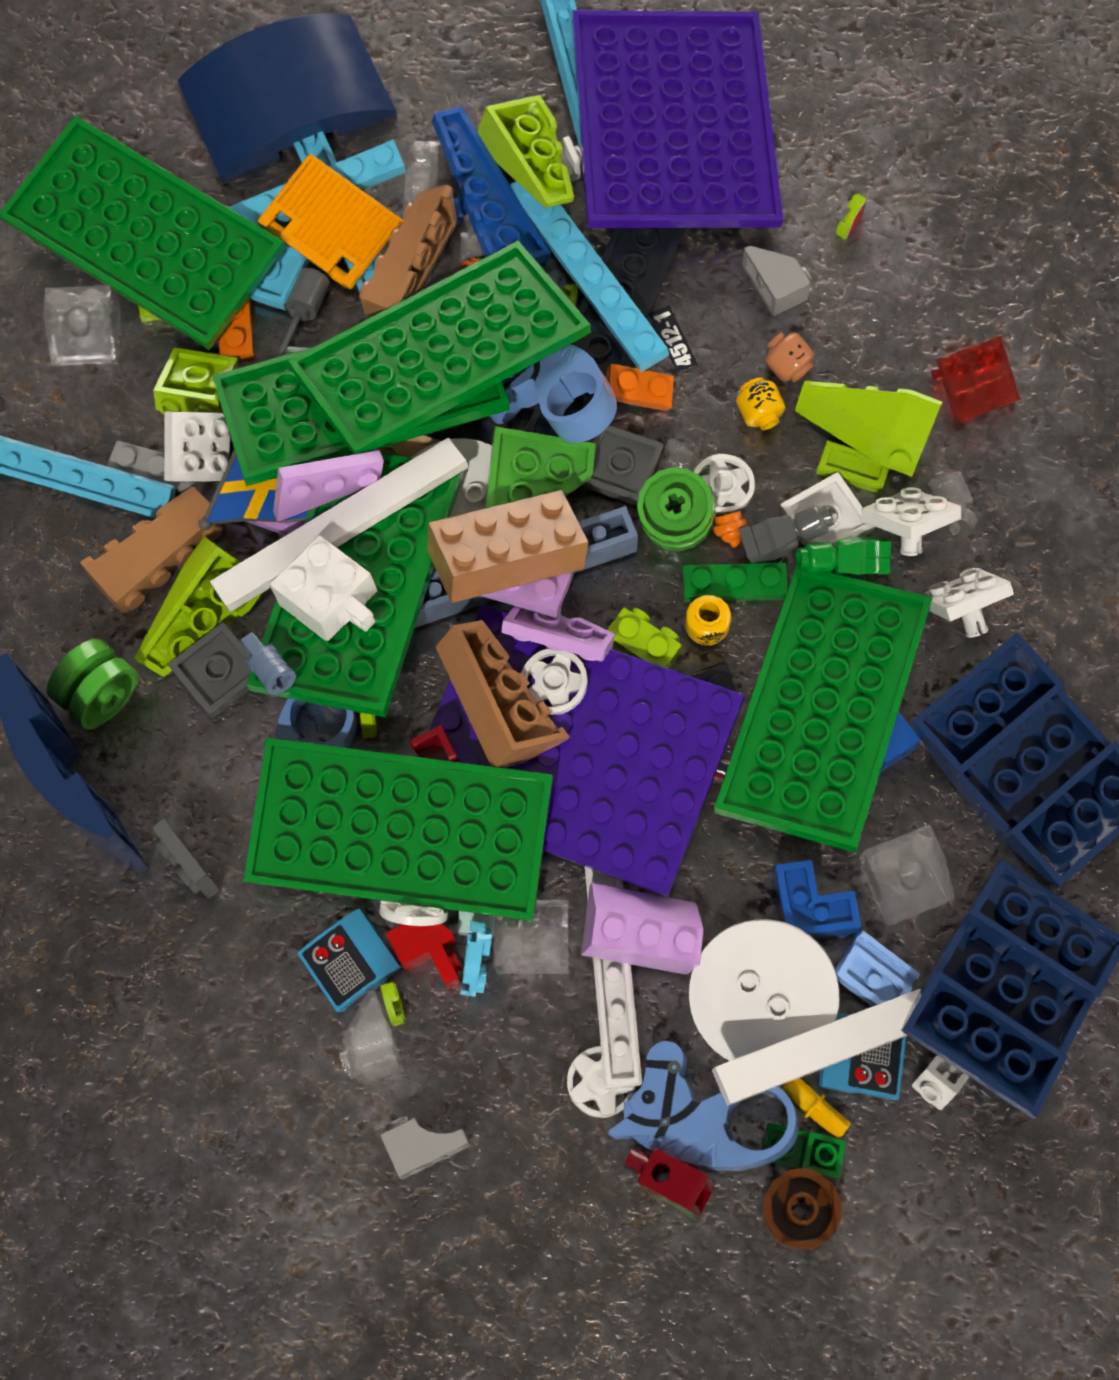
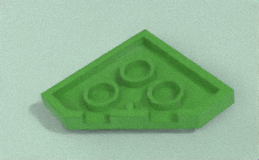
(534, 465)

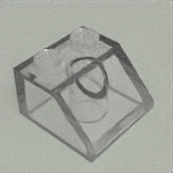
(82, 325)
(907, 875)
(534, 945)
(370, 1044)

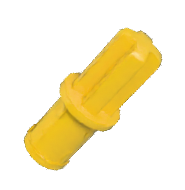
(816, 1107)

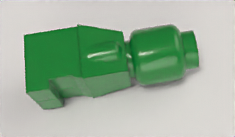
(846, 555)

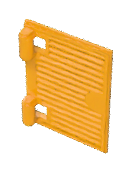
(330, 221)

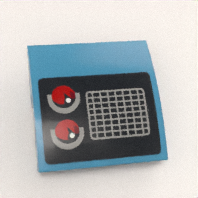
(349, 959)
(869, 1073)

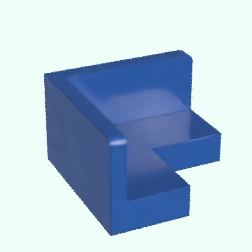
(799, 903)

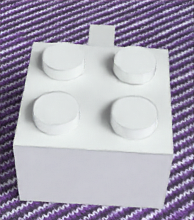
(325, 590)

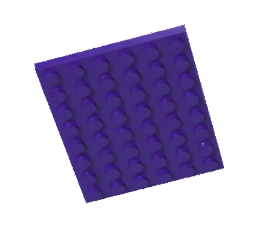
(675, 120)
(633, 762)

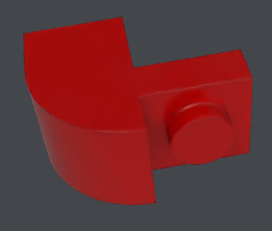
(422, 943)

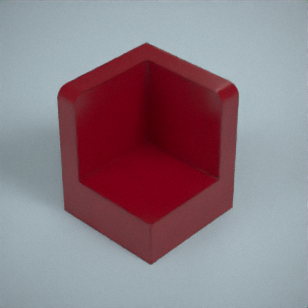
(435, 745)

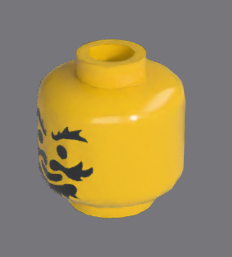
(760, 403)
(708, 620)

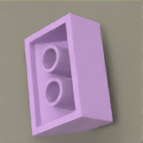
(642, 929)

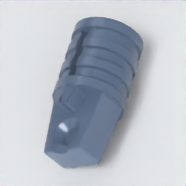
(268, 665)

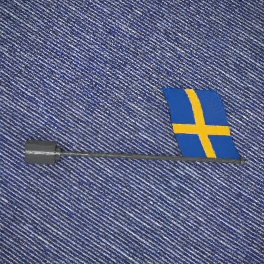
(256, 502)

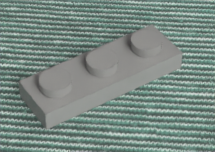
(148, 464)

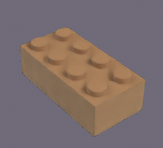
(506, 546)

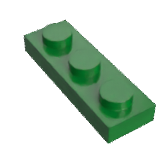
(736, 581)

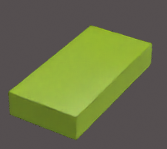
(852, 466)

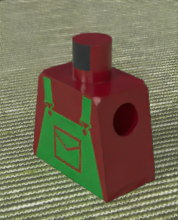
(685, 1187)

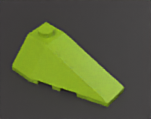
(526, 146)
(877, 423)
(190, 608)

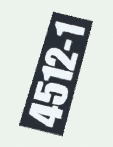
(673, 338)

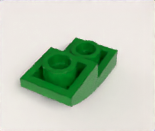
(809, 1151)

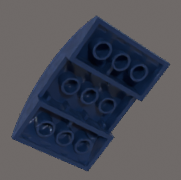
(281, 88)
(44, 754)
(1027, 760)
(1013, 987)

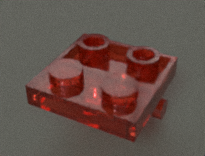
(977, 379)

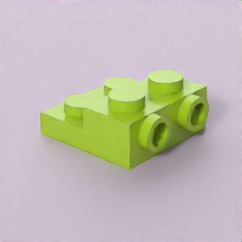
(188, 381)
(644, 641)

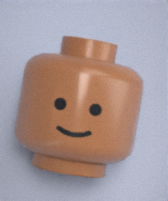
(789, 357)

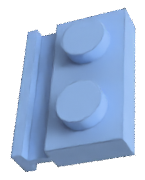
(874, 971)

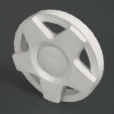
(727, 483)
(555, 680)
(412, 914)
(593, 1086)

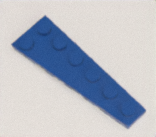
(484, 190)

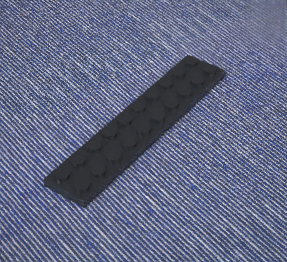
(639, 263)

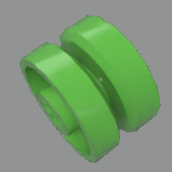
(673, 489)
(92, 683)

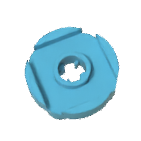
(473, 970)

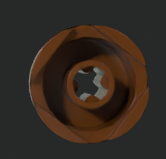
(814, 1193)

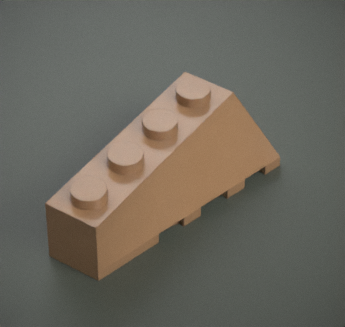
(411, 250)
(151, 552)
(496, 697)

